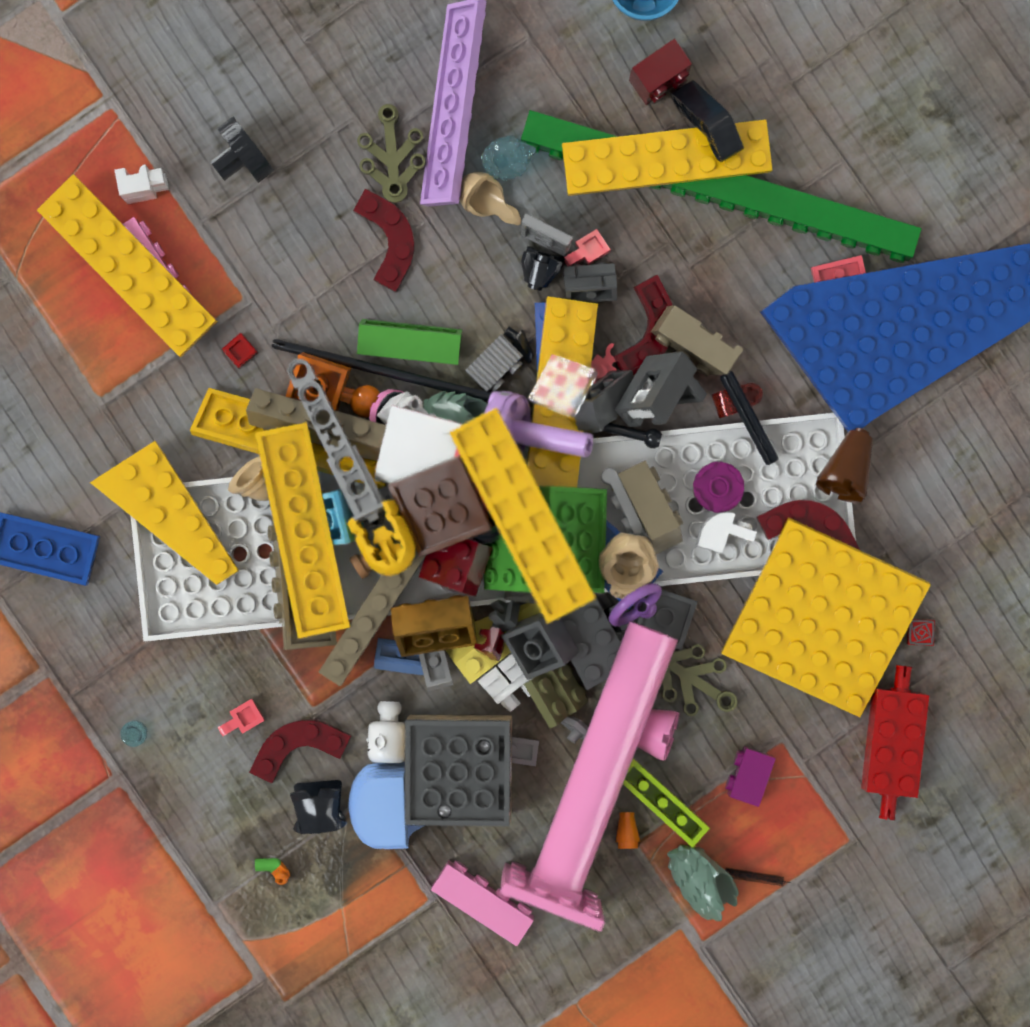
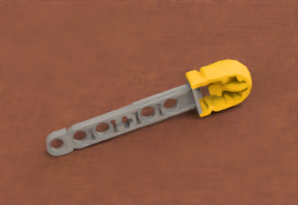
(369, 503)

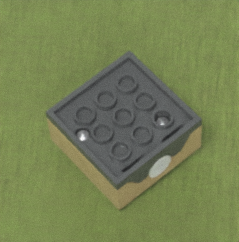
(458, 770)

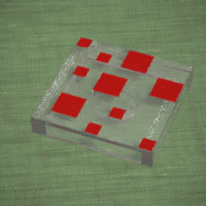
(563, 385)

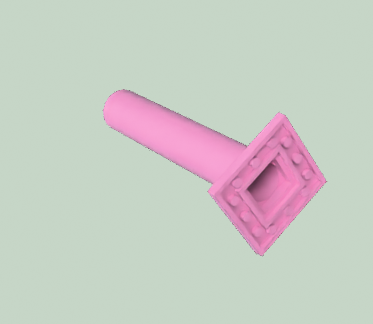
(595, 783)

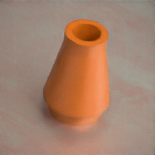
(627, 831)

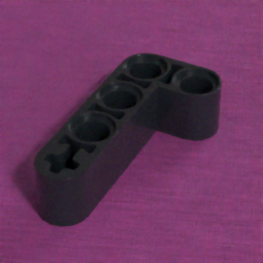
(709, 118)

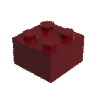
(660, 72)
(457, 566)

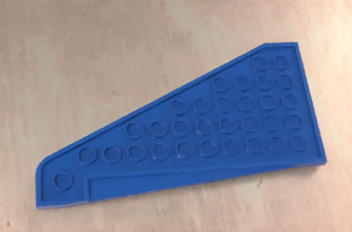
(901, 328)

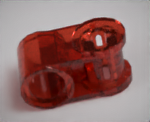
(725, 406)

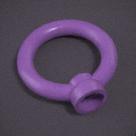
(654, 591)

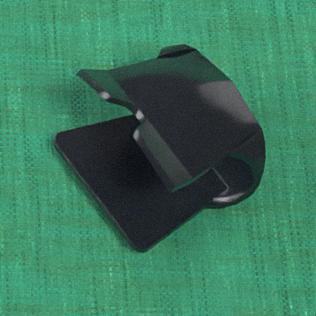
(318, 807)

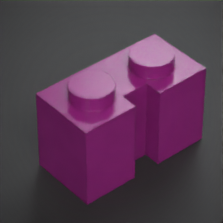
(750, 776)

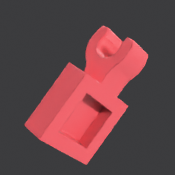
(590, 248)
(244, 717)

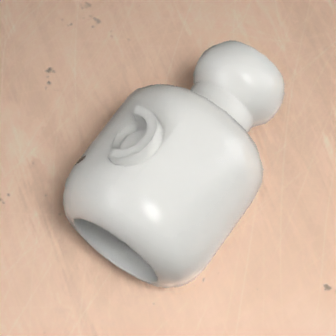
(387, 736)

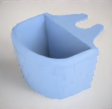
(379, 806)

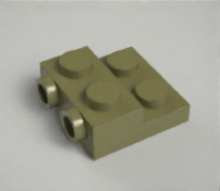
(556, 694)

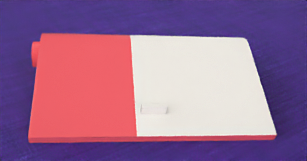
(415, 443)

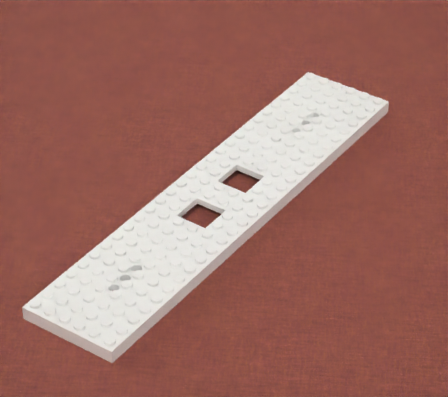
(185, 603)

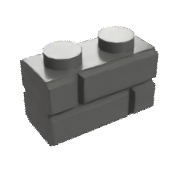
(590, 282)

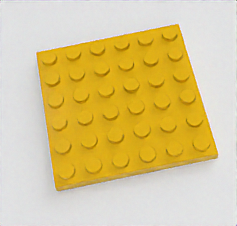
(825, 617)

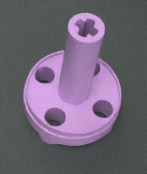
(516, 415)

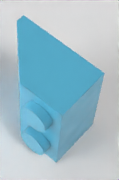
(338, 514)

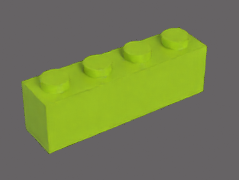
(664, 803)

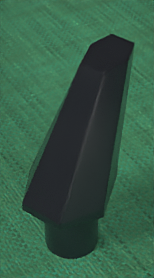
(520, 343)

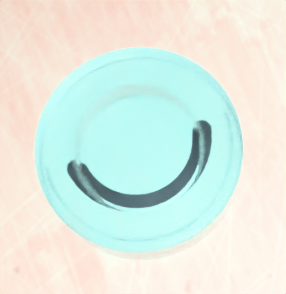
(133, 733)

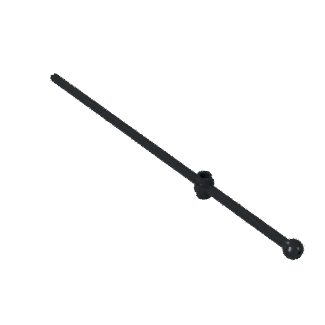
(651, 437)

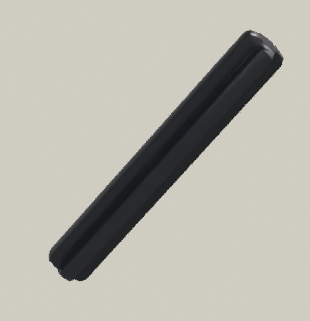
(749, 418)

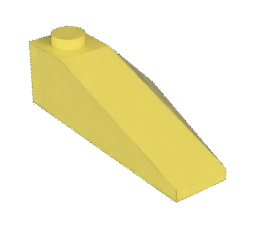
(474, 664)

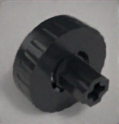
(240, 153)

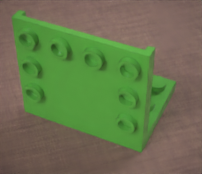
(582, 521)

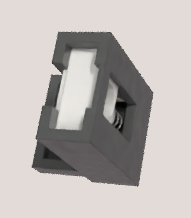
(658, 388)

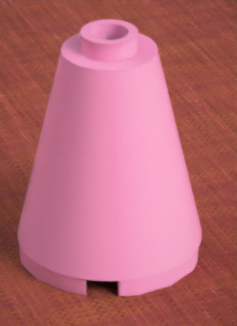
(658, 733)

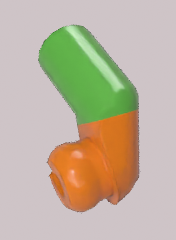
(276, 868)

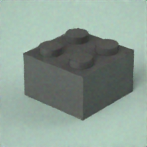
(540, 645)

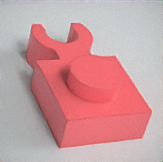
(603, 365)

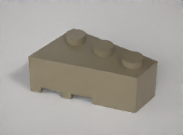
(699, 344)
(652, 506)

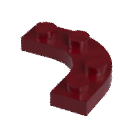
(399, 236)
(655, 301)
(810, 514)
(294, 735)

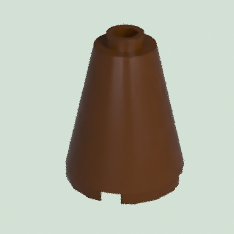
(848, 468)

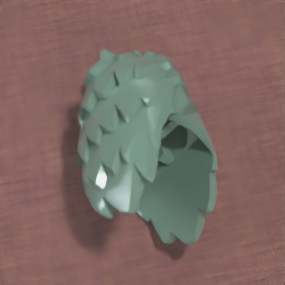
(454, 407)
(702, 881)

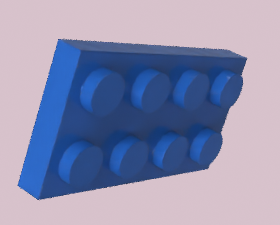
(47, 549)

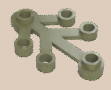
(392, 158)
(689, 676)

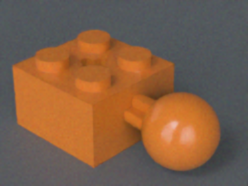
(334, 381)

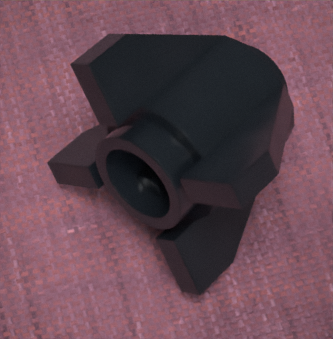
(540, 268)

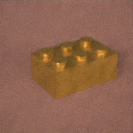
(433, 625)

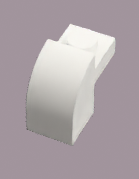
(718, 527)

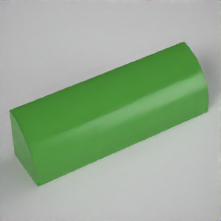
(409, 341)

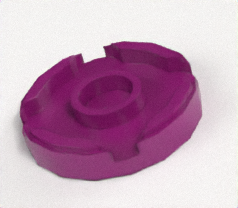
(718, 487)

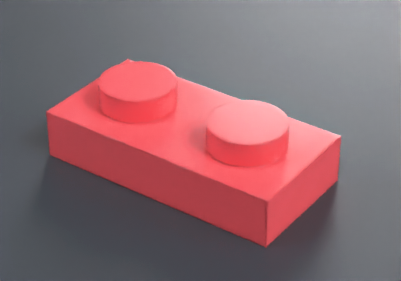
(838, 269)

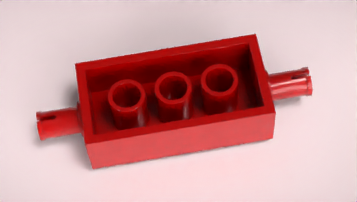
(895, 742)

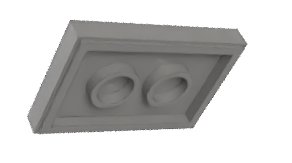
(545, 235)

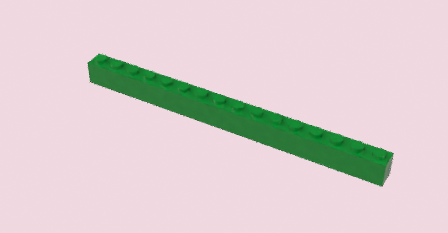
(756, 198)

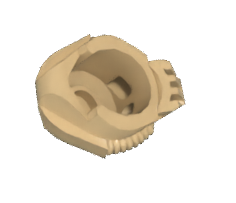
(628, 563)

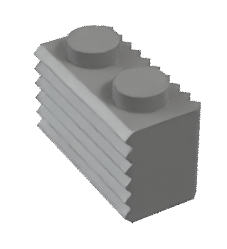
(495, 364)

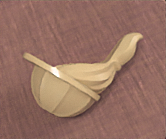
(484, 197)

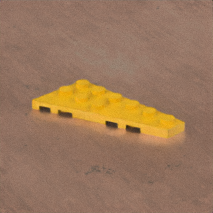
(159, 500)

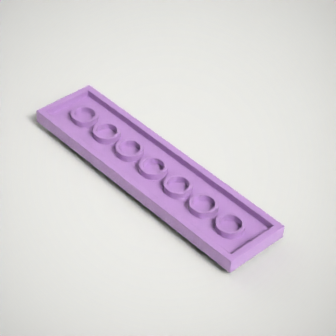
(453, 103)

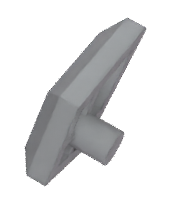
(577, 728)

